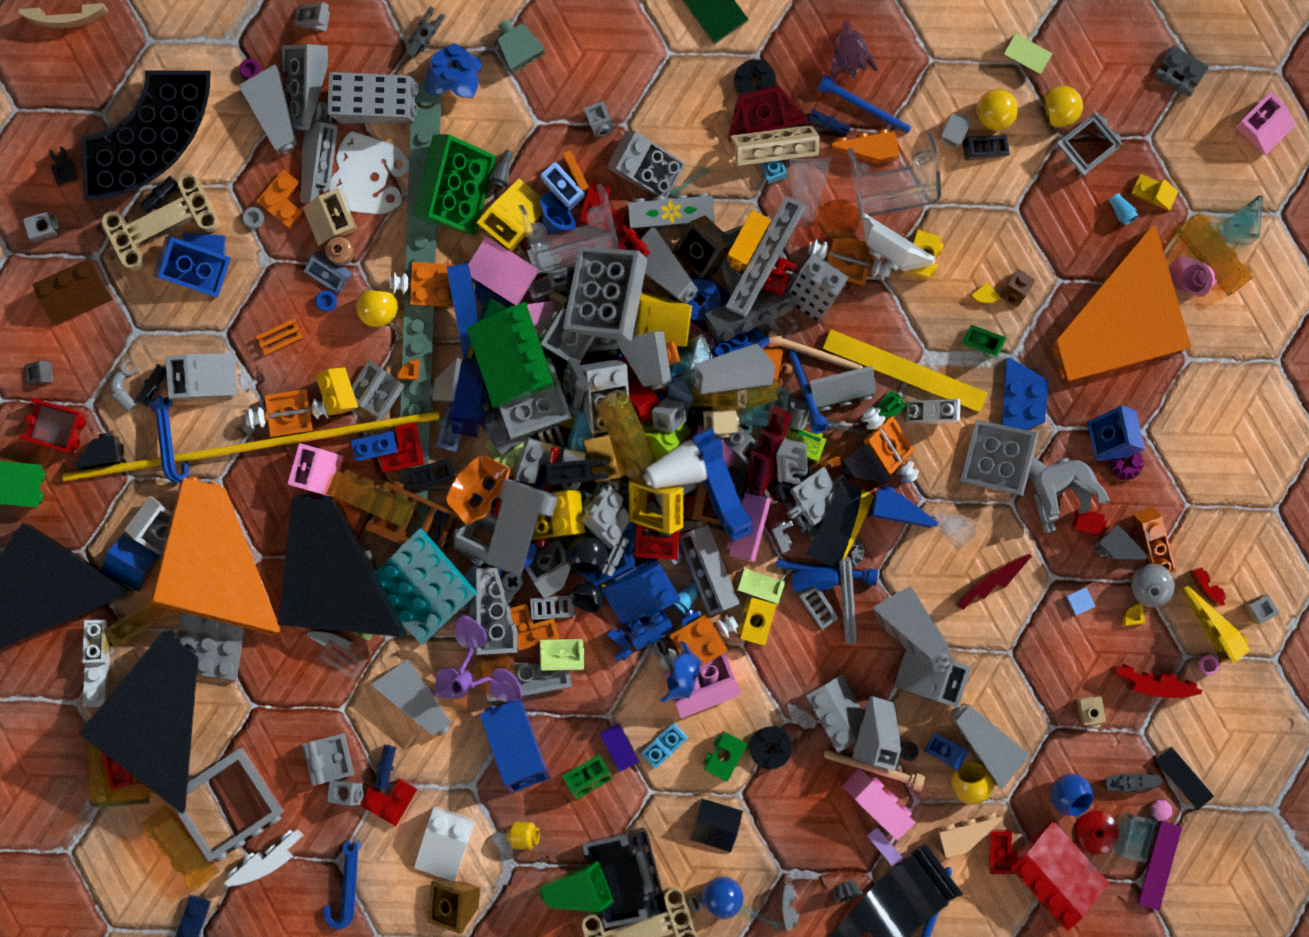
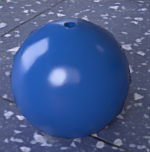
(1071, 795)
(722, 897)

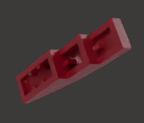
(764, 457)
(1001, 577)

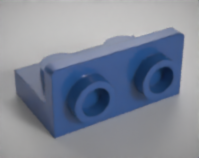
(374, 446)

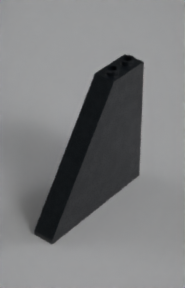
(330, 575)
(48, 586)
(150, 719)

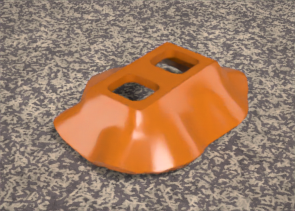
(470, 482)

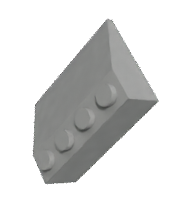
(605, 293)

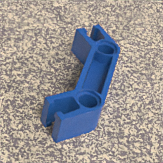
(721, 488)

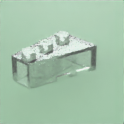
(807, 184)

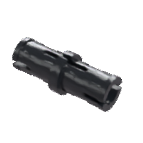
(159, 194)
(151, 385)

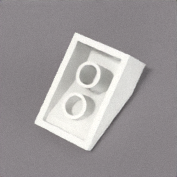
(444, 843)

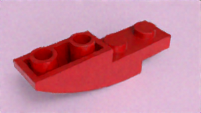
(1164, 685)

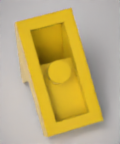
(1155, 192)

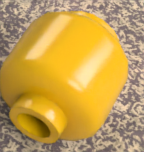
(523, 835)

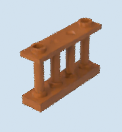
(399, 533)

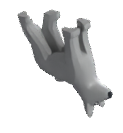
(1058, 478)

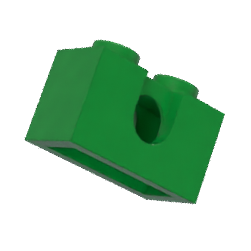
(720, 768)

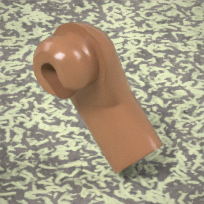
(785, 373)

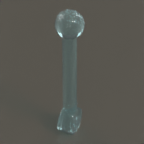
(675, 191)
(865, 433)
(776, 925)

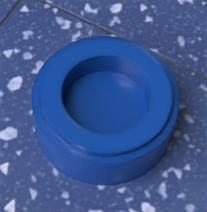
(326, 301)

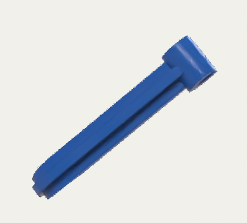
(160, 407)
(348, 889)

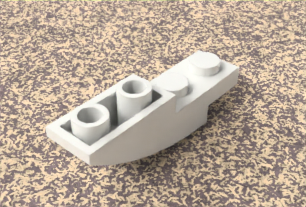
(97, 663)
(259, 865)

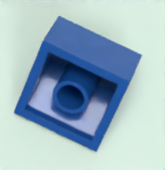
(1115, 434)

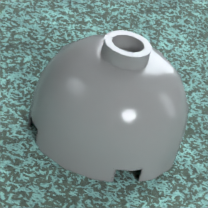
(1152, 585)

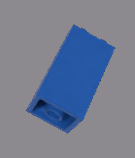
(514, 746)

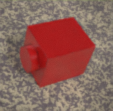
(1089, 523)

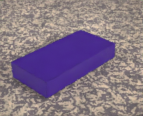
(619, 747)

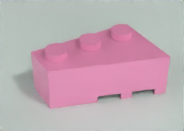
(879, 804)

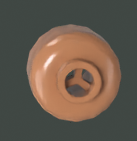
(344, 255)

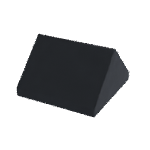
(716, 825)

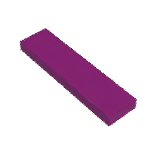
(1159, 865)

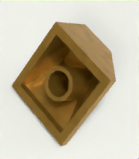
(452, 904)

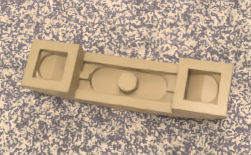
(89, 14)

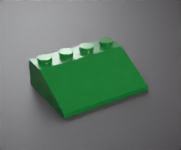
(454, 184)
(510, 355)

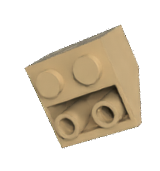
(329, 217)

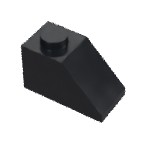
(100, 452)

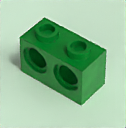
(587, 777)

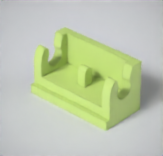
(1028, 53)
(761, 586)
(562, 654)

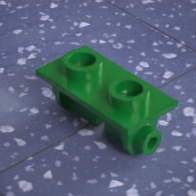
(890, 405)

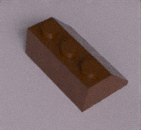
(73, 291)

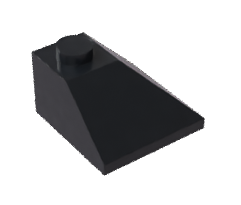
(864, 466)

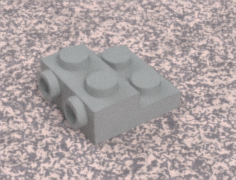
(564, 342)
(496, 430)
(606, 516)

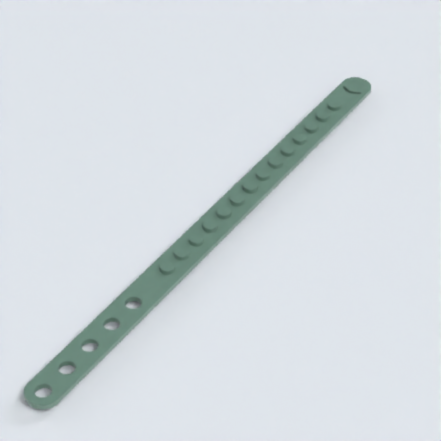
(419, 319)

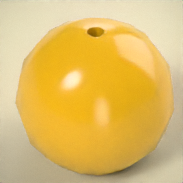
(1063, 106)
(997, 109)
(376, 307)
(972, 783)

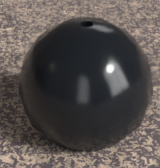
(586, 553)

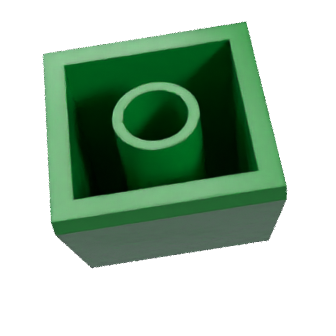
(21, 484)
(578, 890)

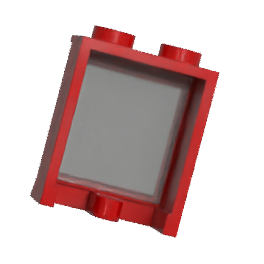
(54, 426)

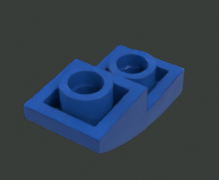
(819, 577)

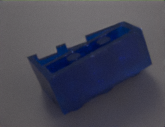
(468, 400)

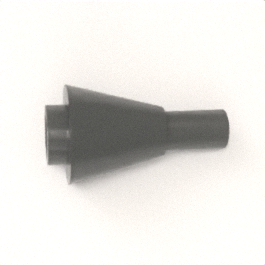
(500, 175)

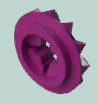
(1127, 473)

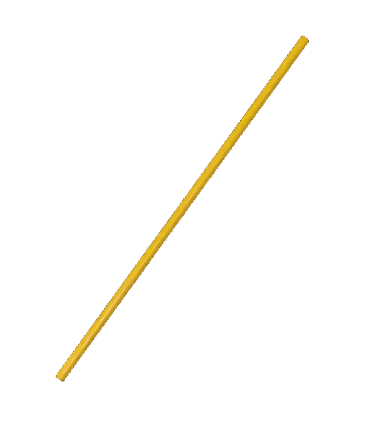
(253, 445)

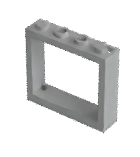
(220, 853)

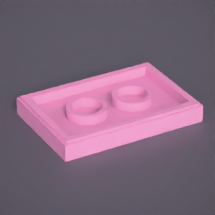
(502, 271)

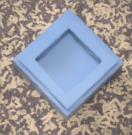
(1080, 601)

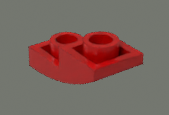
(1212, 593)

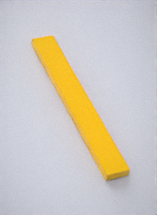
(904, 370)

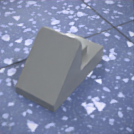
(313, 16)

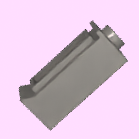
(738, 441)

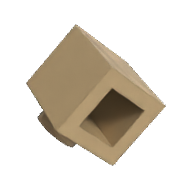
(721, 422)
(1091, 711)

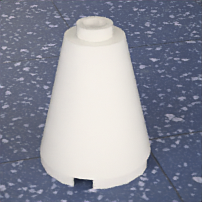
(677, 468)

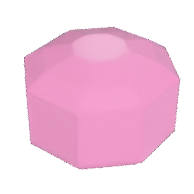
(1208, 665)
(1161, 810)

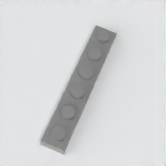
(765, 256)

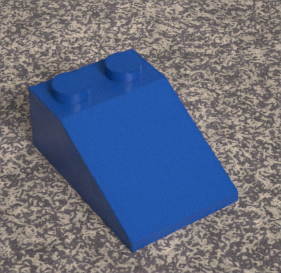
(191, 271)
(897, 508)
(641, 592)

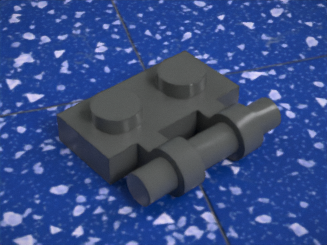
(1184, 66)

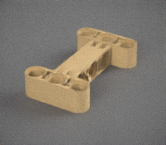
(160, 222)
(657, 926)

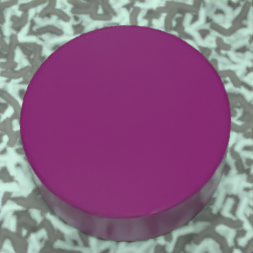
(249, 68)

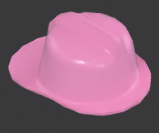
(1192, 276)

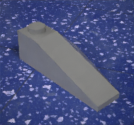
(305, 73)
(492, 613)

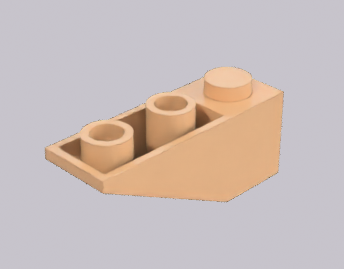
(963, 837)

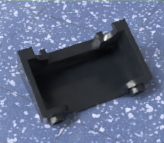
(630, 876)

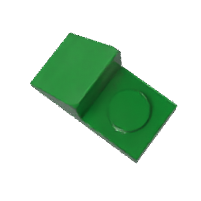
(984, 341)

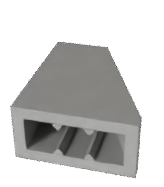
(648, 358)

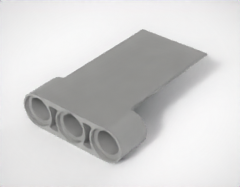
(516, 524)

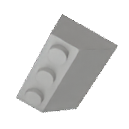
(843, 388)
(837, 712)

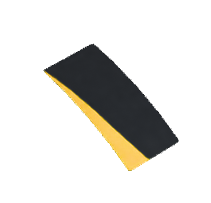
(840, 524)

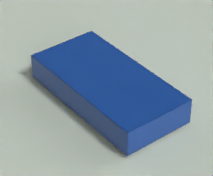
(211, 242)

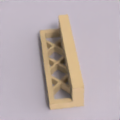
(773, 146)

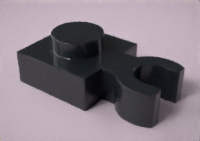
(63, 170)

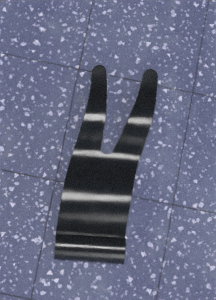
(902, 898)

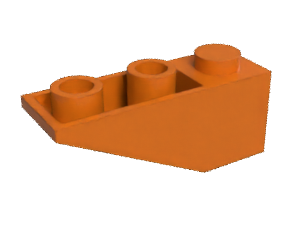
(873, 148)
(1154, 538)

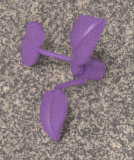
(456, 684)

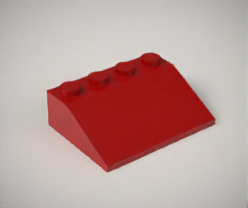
(1058, 875)

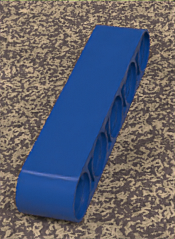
(463, 302)

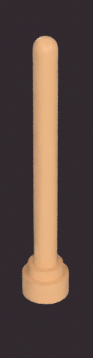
(776, 340)
(914, 781)

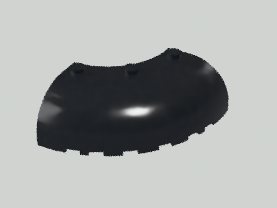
(148, 136)

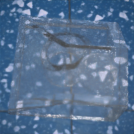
(956, 528)

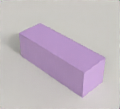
(884, 846)

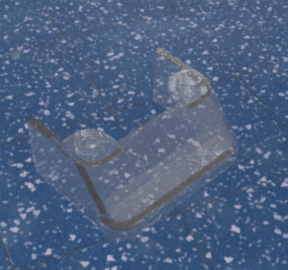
(900, 187)
(562, 248)

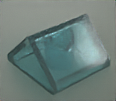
(1134, 837)

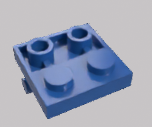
(649, 629)

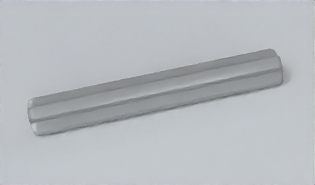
(848, 601)

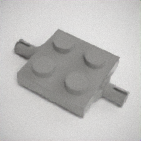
(814, 495)

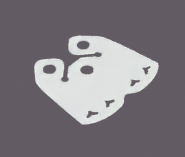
(355, 173)

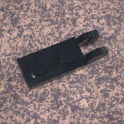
(574, 472)

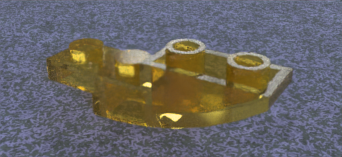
(736, 398)

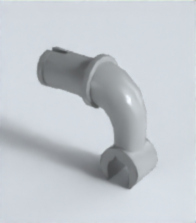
(118, 391)

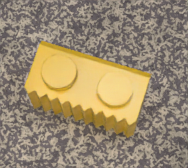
(336, 391)

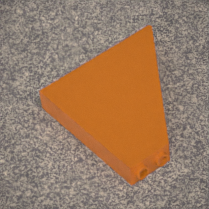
(1126, 319)
(208, 562)

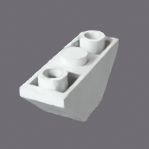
(933, 411)

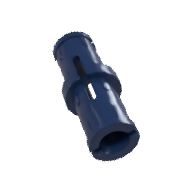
(829, 123)
(385, 766)

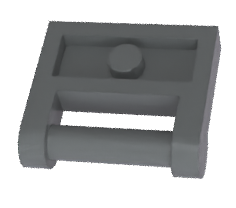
(574, 385)

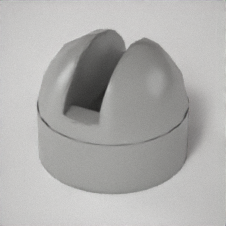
(664, 645)
(690, 904)

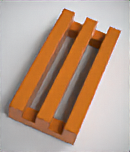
(575, 171)
(263, 344)

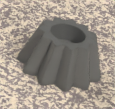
(846, 891)

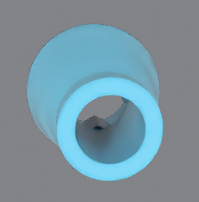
(1124, 210)
(687, 598)

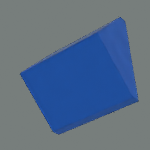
(130, 562)

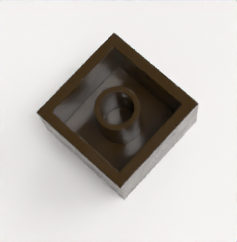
(703, 247)

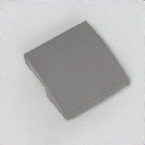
(376, 390)

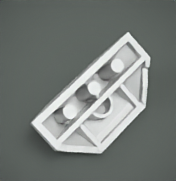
(893, 247)

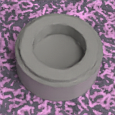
(253, 218)

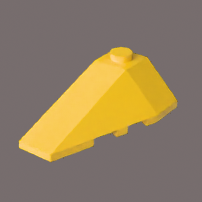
(1223, 636)

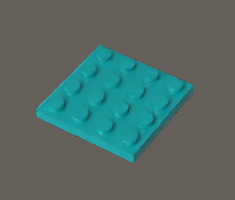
(424, 586)

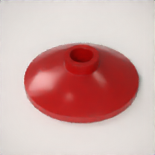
(1086, 830)

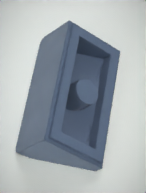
(327, 273)
(680, 392)

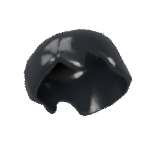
(587, 597)

